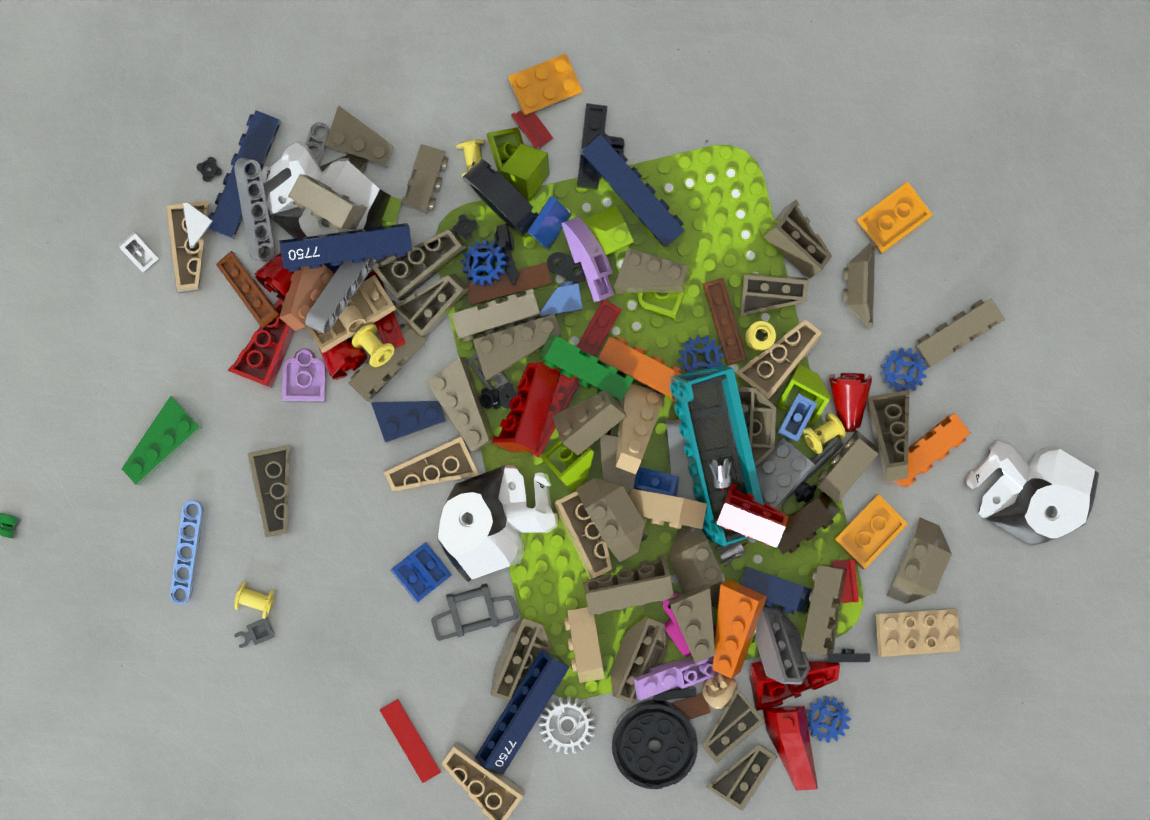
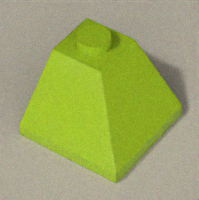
(610, 230)
(808, 385)
(567, 465)

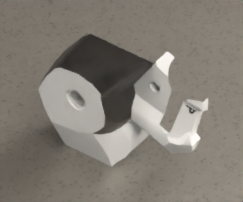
(339, 175)
(1037, 497)
(486, 520)

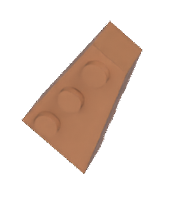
(303, 293)

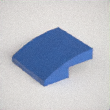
(656, 482)
(421, 572)

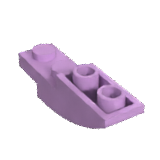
(589, 252)
(673, 674)

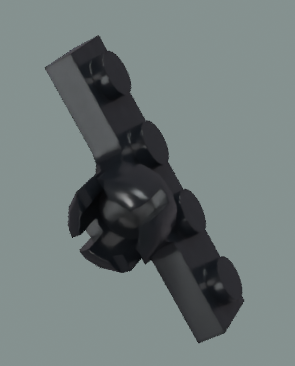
(593, 125)

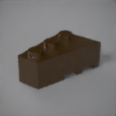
(806, 521)

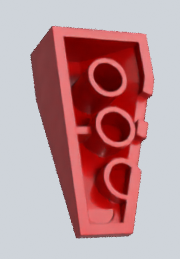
(792, 741)

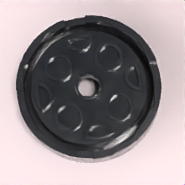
(501, 197)
(648, 723)

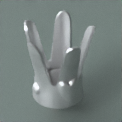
(721, 474)
(732, 550)

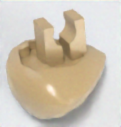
(719, 691)

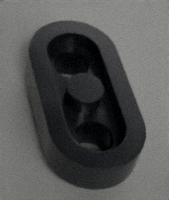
(566, 268)

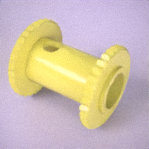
(471, 152)
(764, 327)
(379, 352)
(824, 433)
(254, 599)

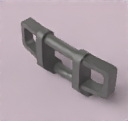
(462, 629)

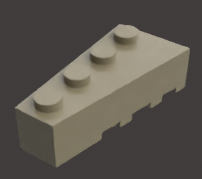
(960, 332)
(460, 400)
(629, 587)

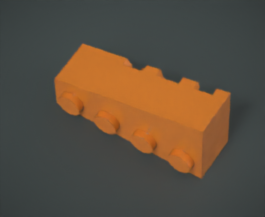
(639, 366)
(934, 446)
(736, 623)

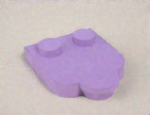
(303, 378)

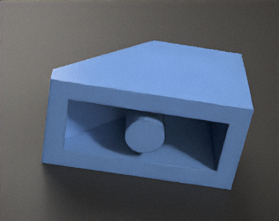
(563, 300)
(796, 418)

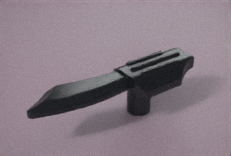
(504, 239)

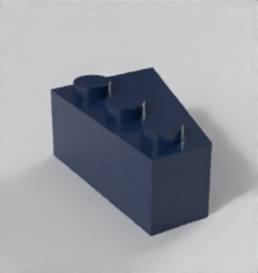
(406, 417)
(778, 591)

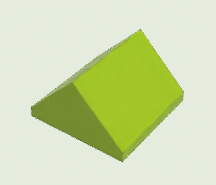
(503, 144)
(526, 169)

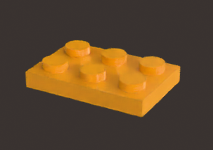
(544, 84)
(894, 217)
(870, 531)

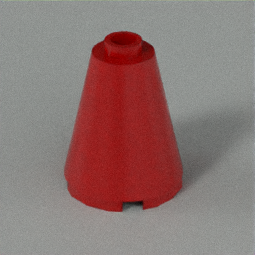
(275, 277)
(343, 358)
(850, 398)

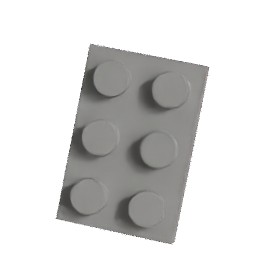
(782, 473)

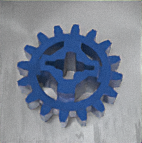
(477, 269)
(706, 350)
(898, 361)
(817, 723)

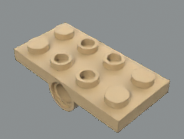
(364, 308)
(917, 632)

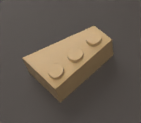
(669, 509)
(585, 645)

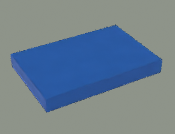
(548, 223)

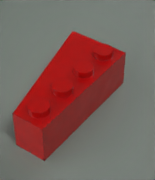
(265, 351)
(528, 409)

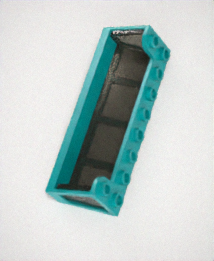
(715, 430)

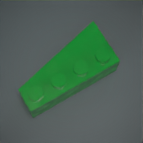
(584, 367)
(162, 439)

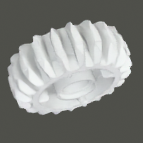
(560, 736)

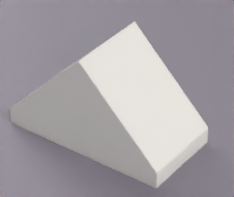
(195, 223)
(138, 251)

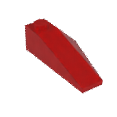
(771, 693)

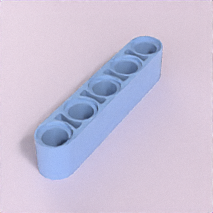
(180, 560)

